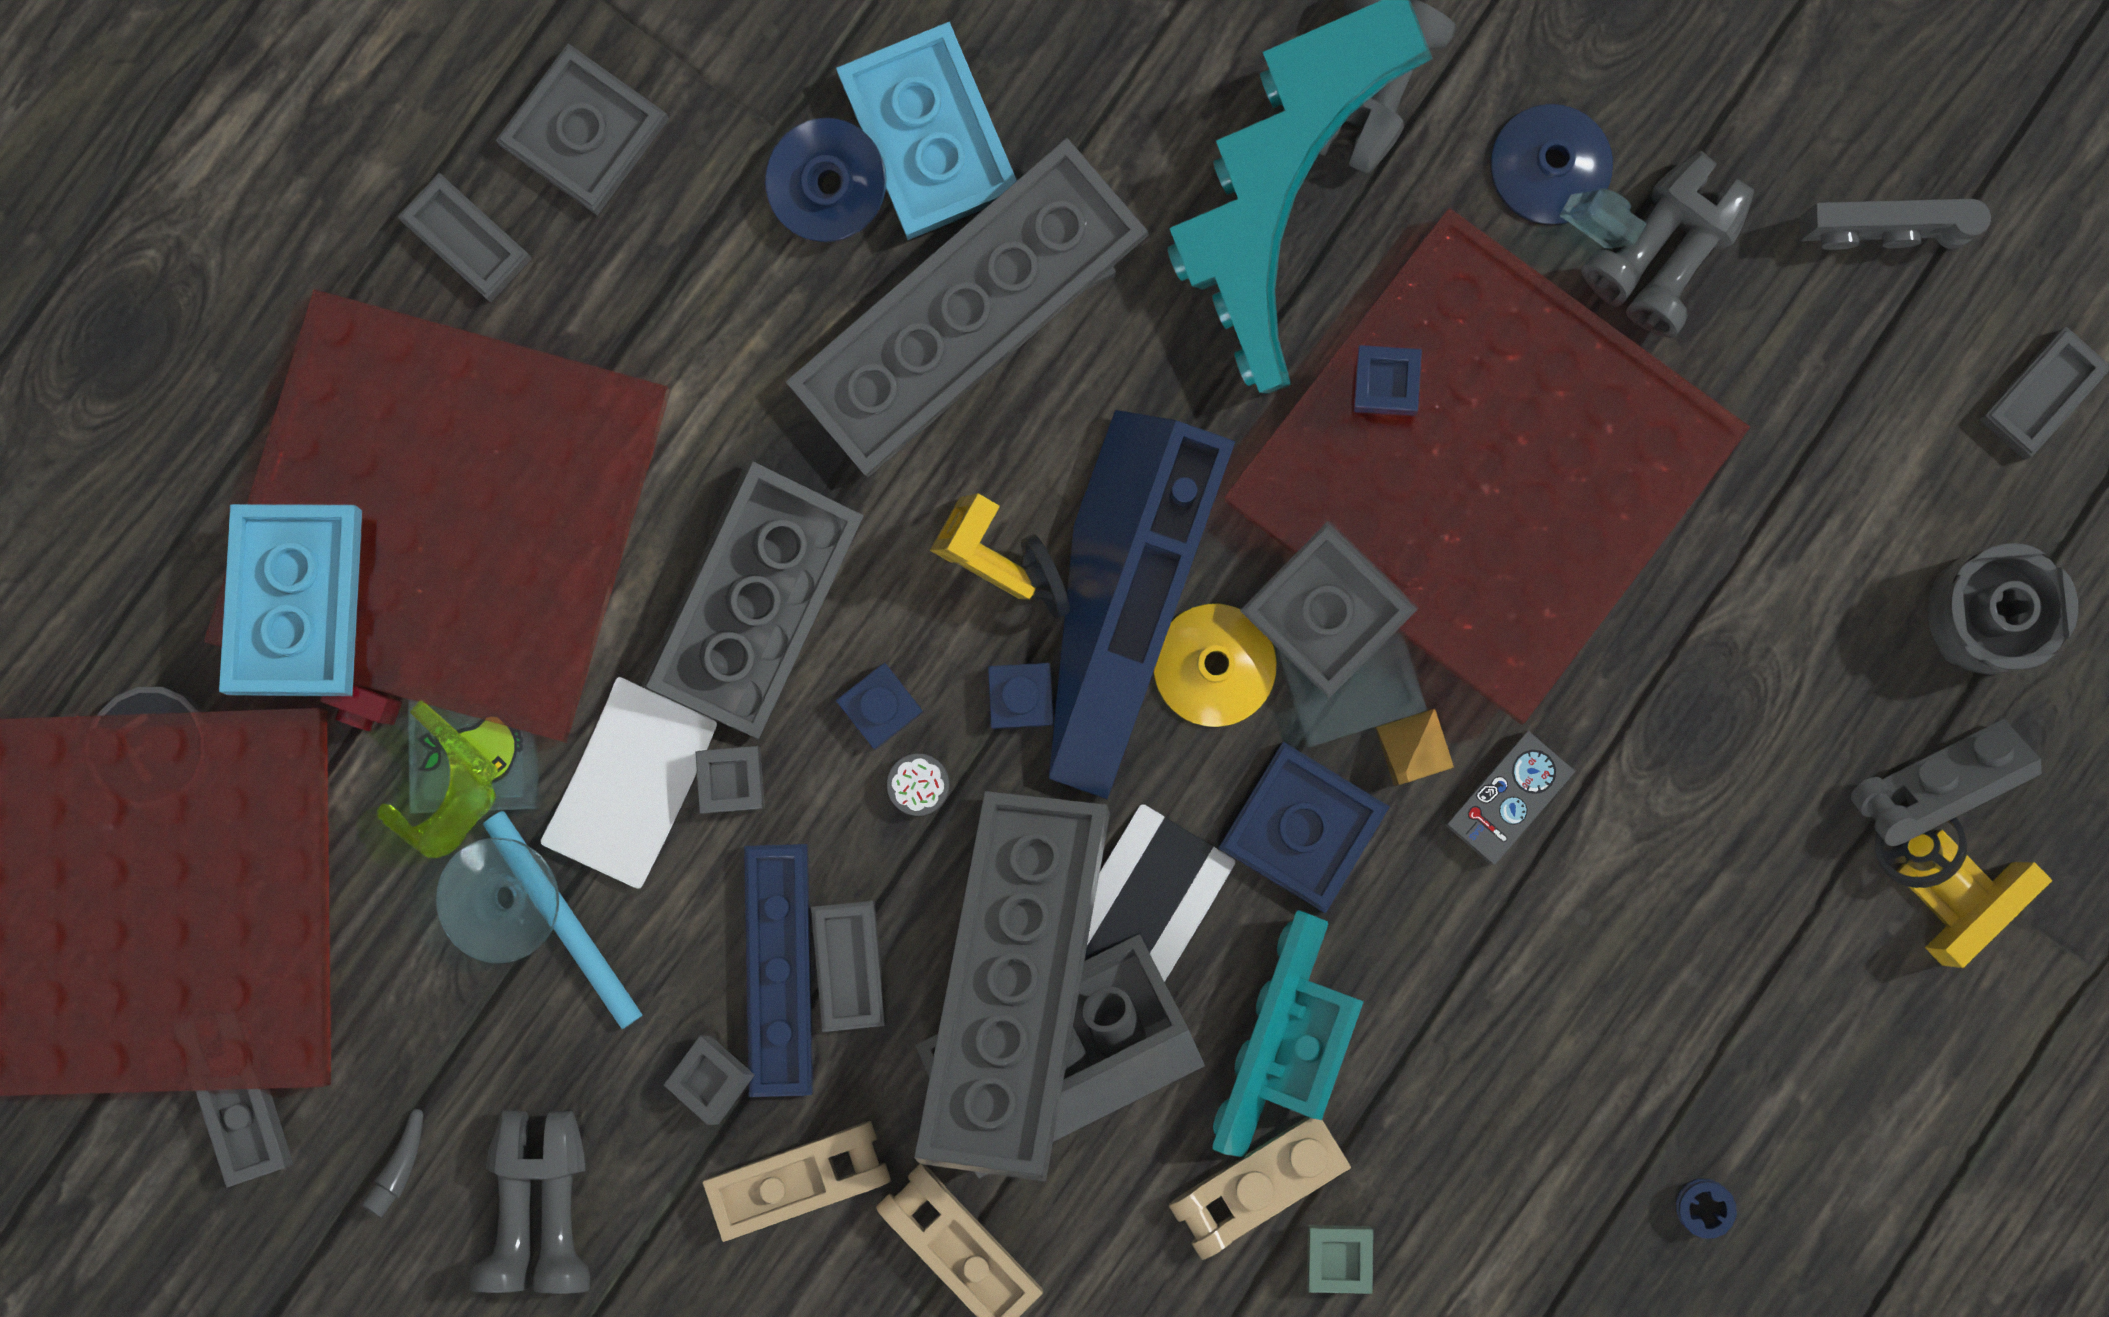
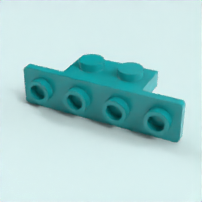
(1294, 1043)

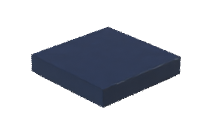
(1303, 827)

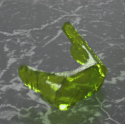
(466, 799)

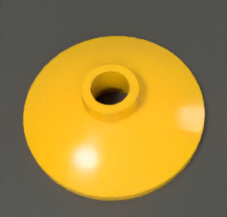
(1208, 697)

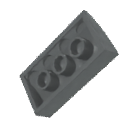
(752, 599)

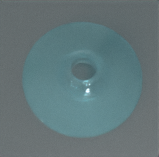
(470, 904)

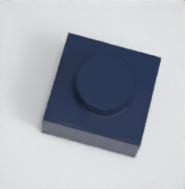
(1387, 380)
(1020, 696)
(879, 706)

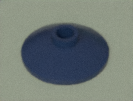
(802, 163)
(1525, 177)

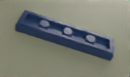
(778, 970)

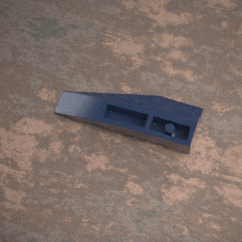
(1125, 584)

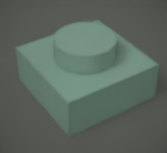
(1340, 1259)

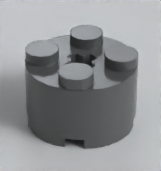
(2014, 575)

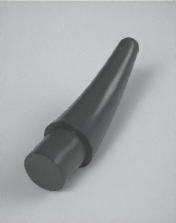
(396, 1172)

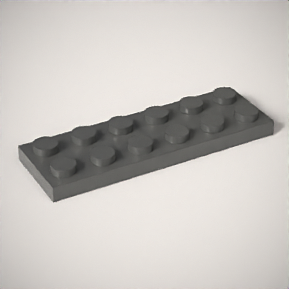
(967, 307)
(1013, 986)

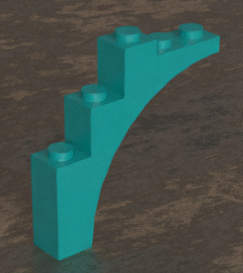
(1238, 245)

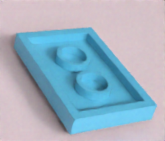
(929, 129)
(291, 600)

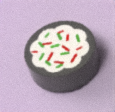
(918, 784)

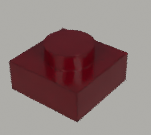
(364, 708)

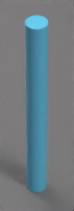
(579, 943)

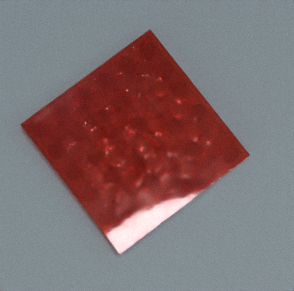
(1520, 487)
(485, 499)
(164, 902)

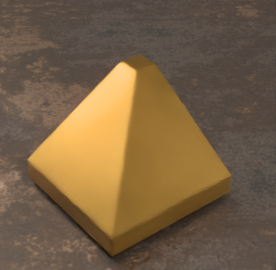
(1414, 747)

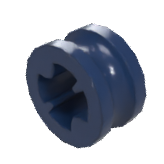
(1717, 1193)

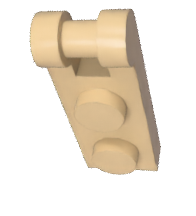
(794, 1182)
(1261, 1184)
(959, 1249)

